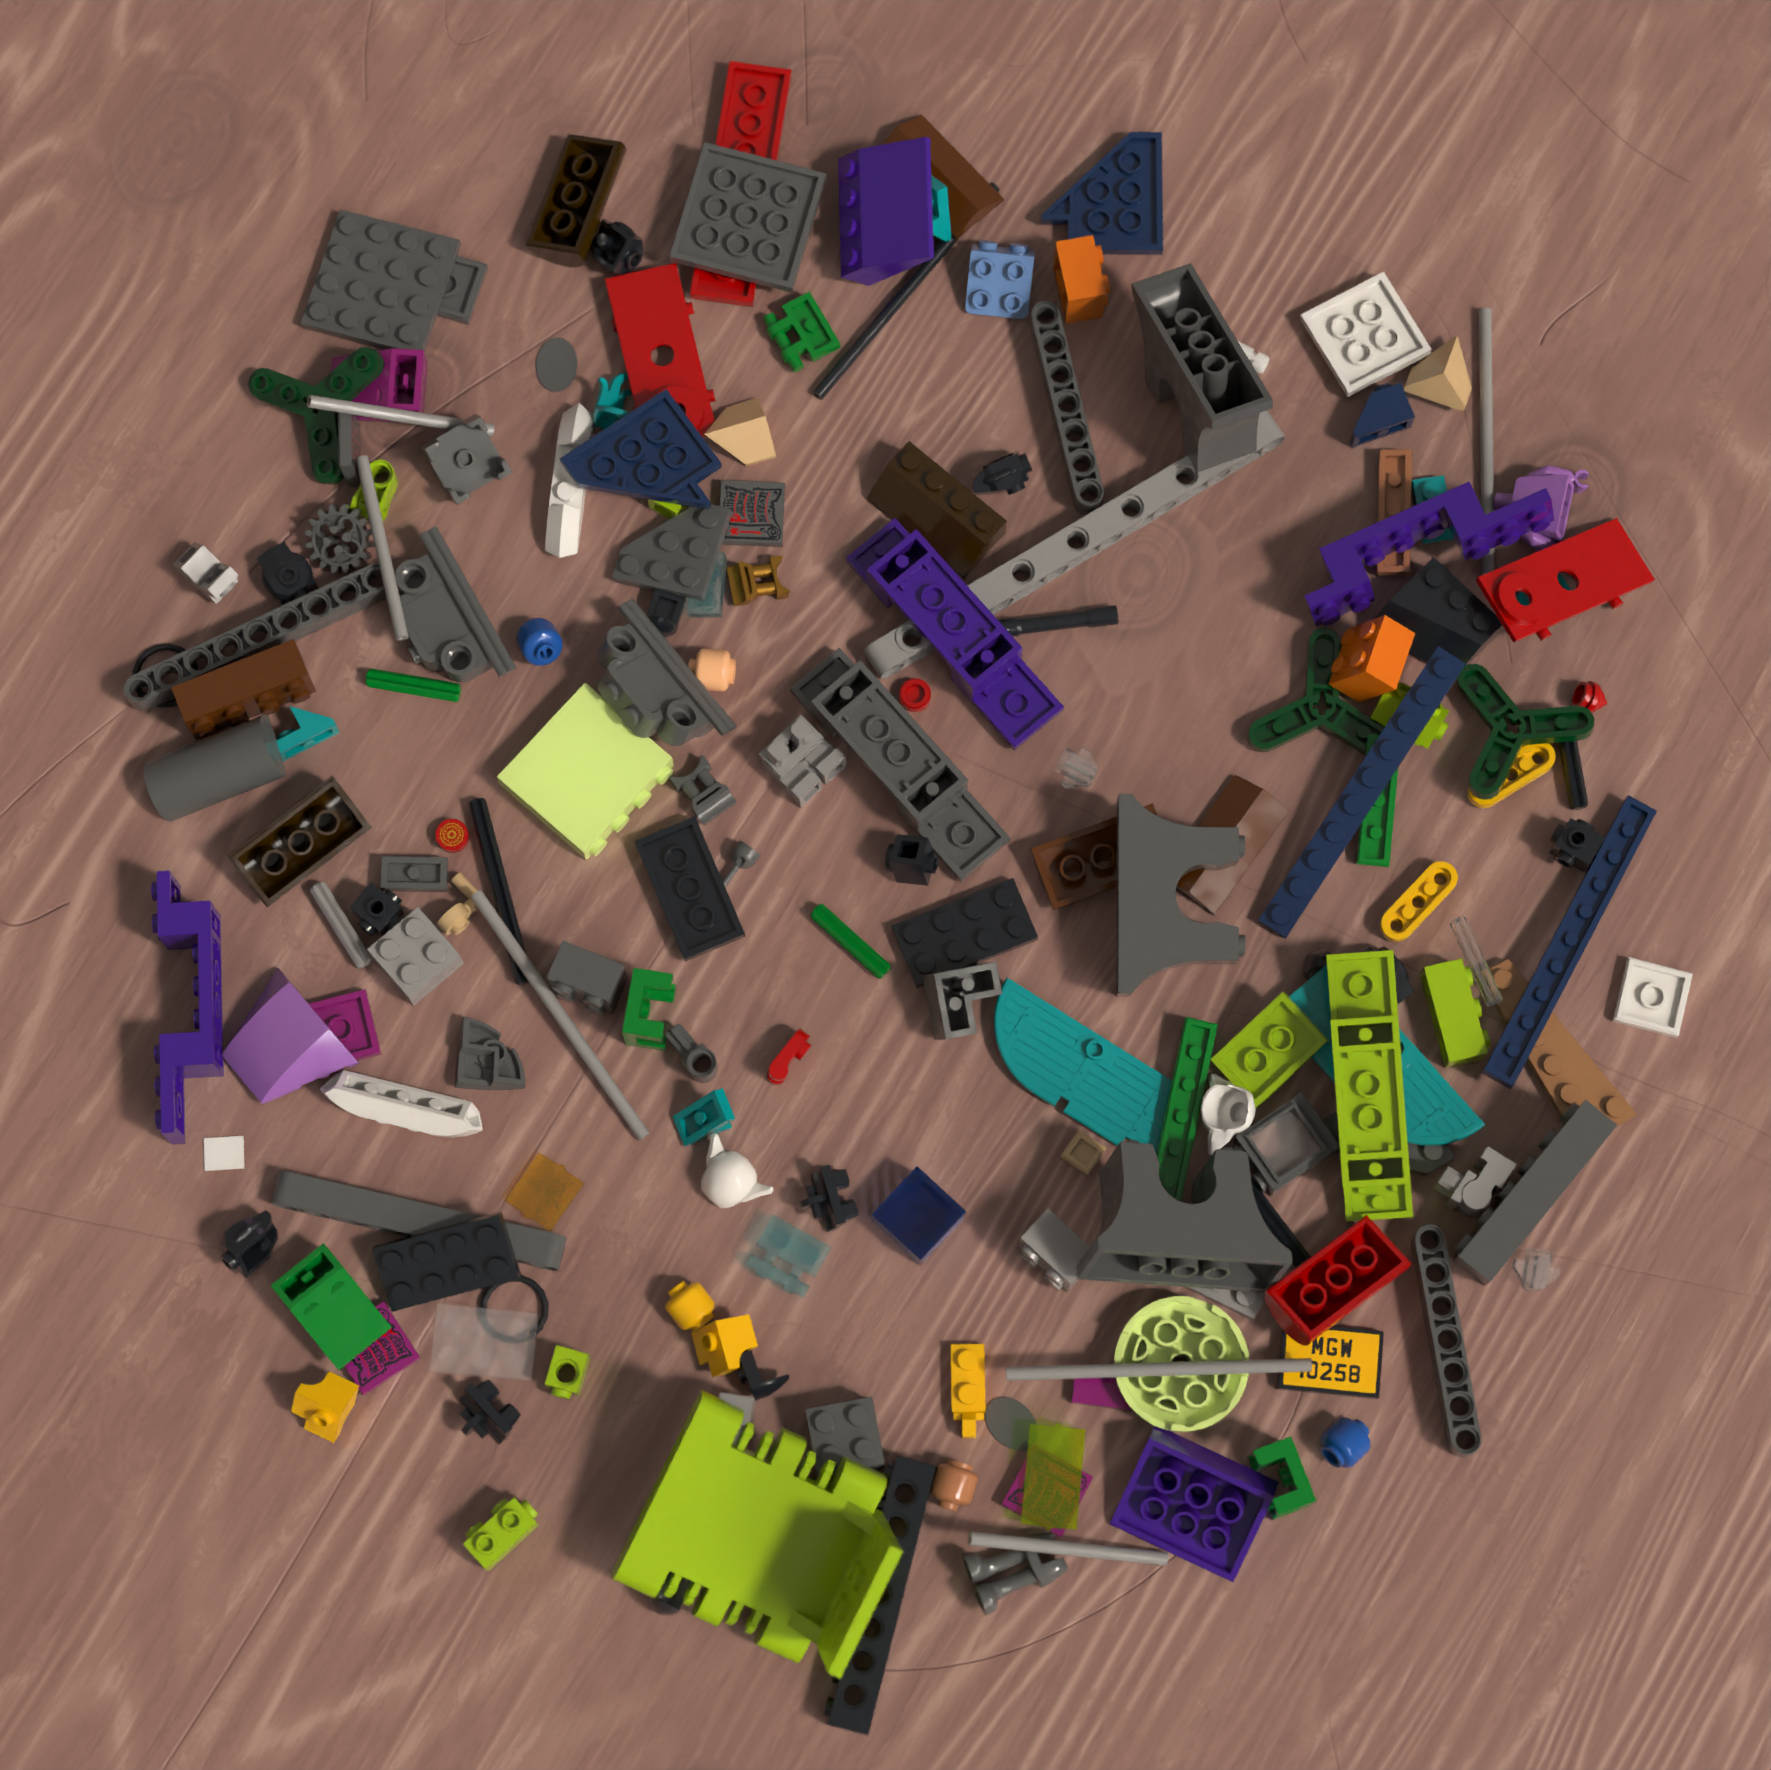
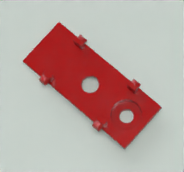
(650, 314)
(1598, 560)

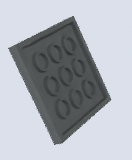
(748, 217)
(380, 283)

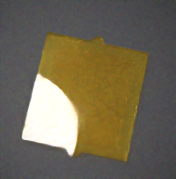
(545, 1192)

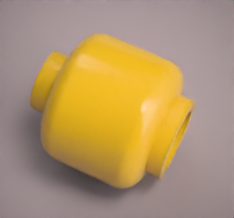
(690, 1305)

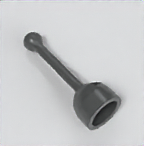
(742, 857)

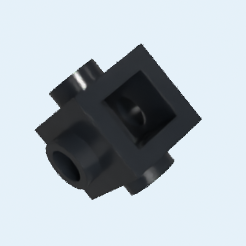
(1575, 844)
(373, 901)

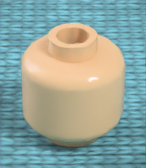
(714, 668)

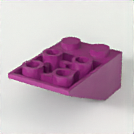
(399, 384)

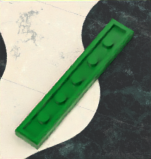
(1184, 1103)

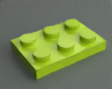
(1270, 1049)

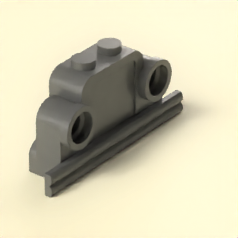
(445, 616)
(654, 685)

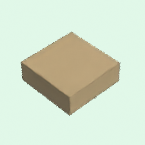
(1083, 1153)

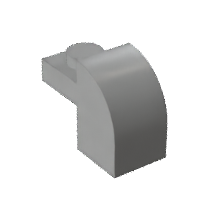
(206, 572)

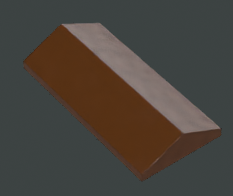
(968, 192)
(1257, 817)
(1079, 863)

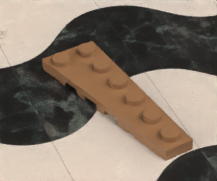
(1559, 1060)

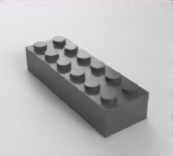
(1536, 1191)

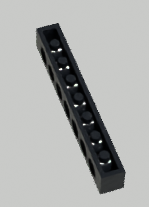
(860, 1716)

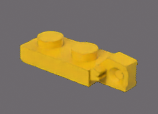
(968, 1386)

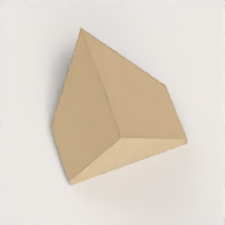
(1442, 377)
(743, 432)

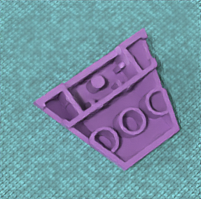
(284, 1043)

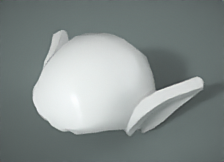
(1225, 1111)
(730, 1177)

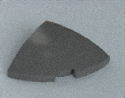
(485, 1061)

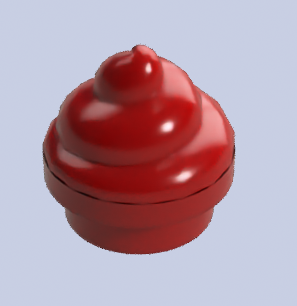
(1589, 696)

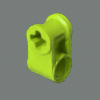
(384, 491)

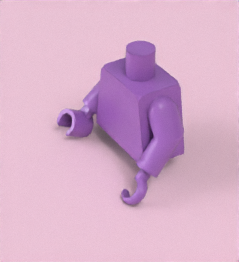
(1560, 486)

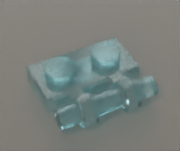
(793, 1247)

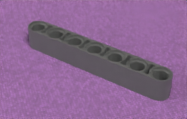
(1069, 393)
(1443, 1357)

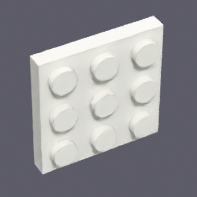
(1365, 334)

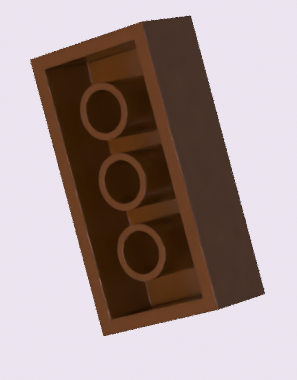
(244, 690)

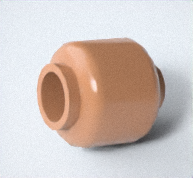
(954, 1484)

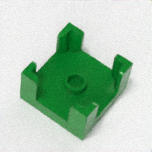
(644, 987)
(1290, 1473)

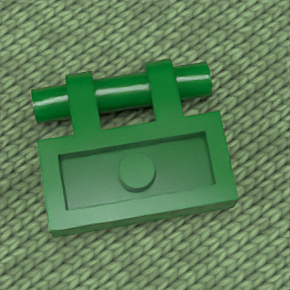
(810, 327)

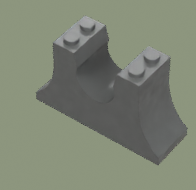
(1200, 364)
(1150, 925)
(1172, 1243)

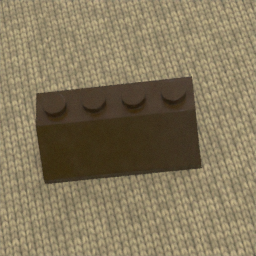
(939, 507)

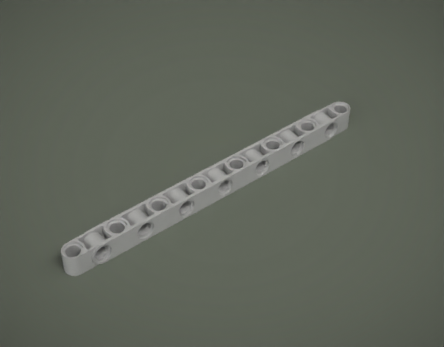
(1097, 532)

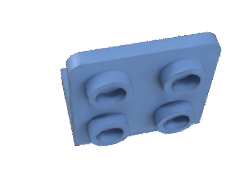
(999, 279)

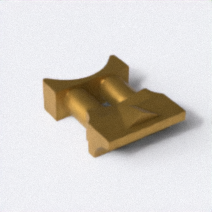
(743, 583)

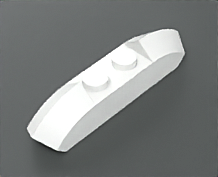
(566, 497)
(402, 1105)

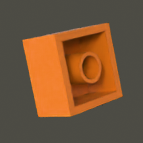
(1080, 279)
(1371, 658)

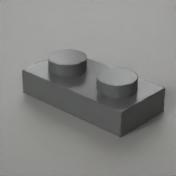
(414, 874)

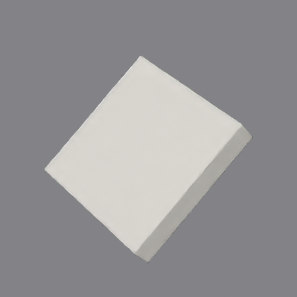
(1652, 997)

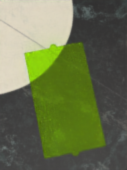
(1053, 1477)

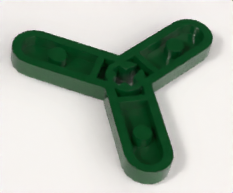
(322, 428)
(1300, 716)
(1534, 727)

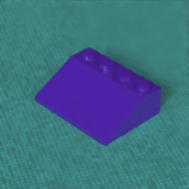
(885, 210)
(1194, 1503)

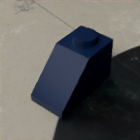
(1383, 415)

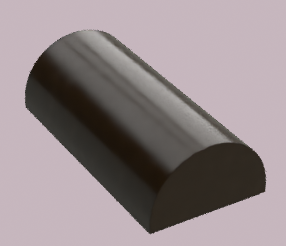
(575, 199)
(299, 841)

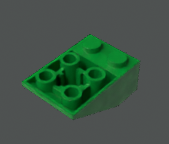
(331, 1306)

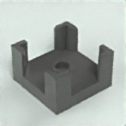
(465, 458)

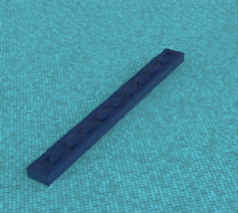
(1361, 792)
(1568, 942)

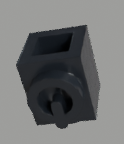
(911, 859)

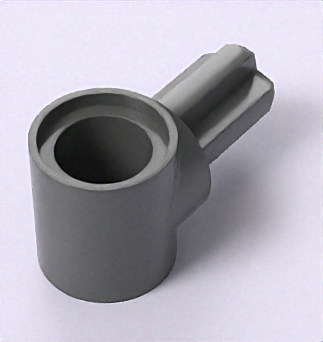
(691, 1053)

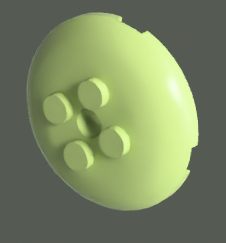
(1187, 1330)

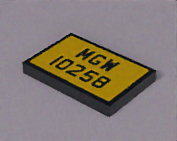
(1342, 1363)

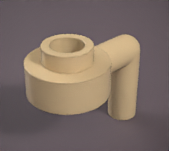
(456, 918)

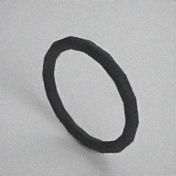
(159, 647)
(545, 1304)

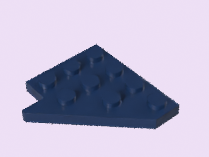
(1118, 199)
(647, 456)

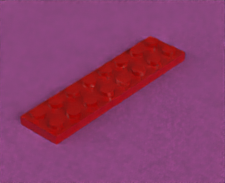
(751, 124)

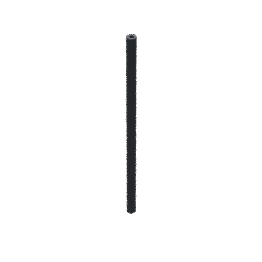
(884, 317)

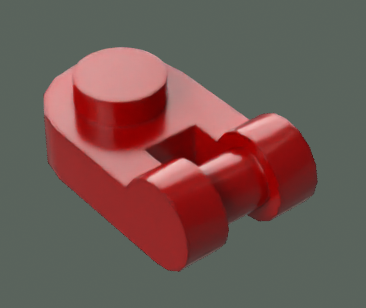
(795, 1048)

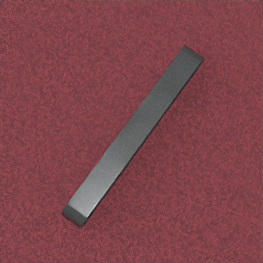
(269, 623)
(402, 1215)

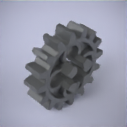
(336, 520)

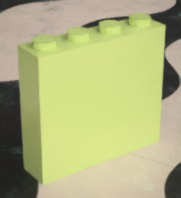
(586, 772)

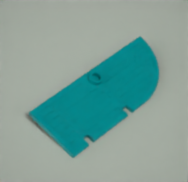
(1067, 1060)
(1432, 1106)

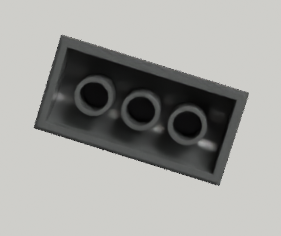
(214, 769)

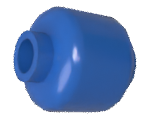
(539, 641)
(1345, 1442)

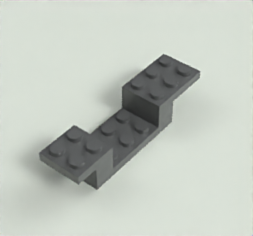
(904, 759)

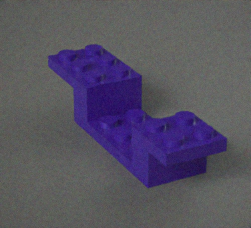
(1453, 509)
(959, 627)
(188, 1054)

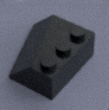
(1442, 615)

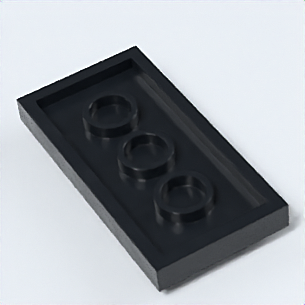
(690, 888)
(965, 931)
(446, 1261)

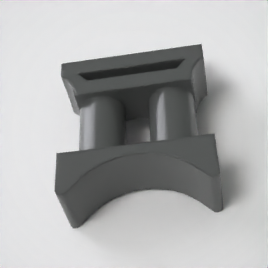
(712, 800)

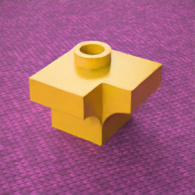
(723, 1343)
(325, 1405)

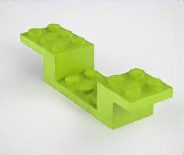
(1369, 1085)

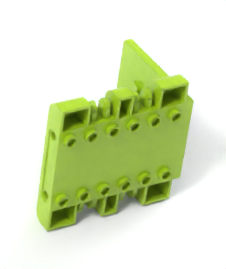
(764, 1536)

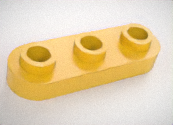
(1525, 772)
(1424, 889)

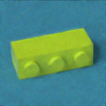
(1455, 1012)

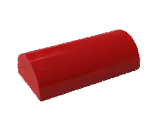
(1335, 1281)

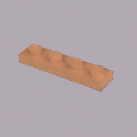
(1395, 497)

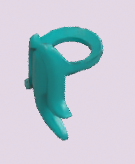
(610, 401)

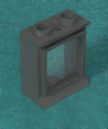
(1286, 1144)

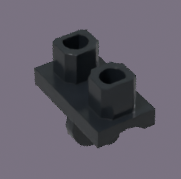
(824, 1198)
(483, 1416)

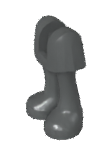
(990, 1593)

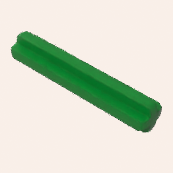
(413, 685)
(850, 941)

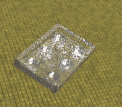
(484, 1342)

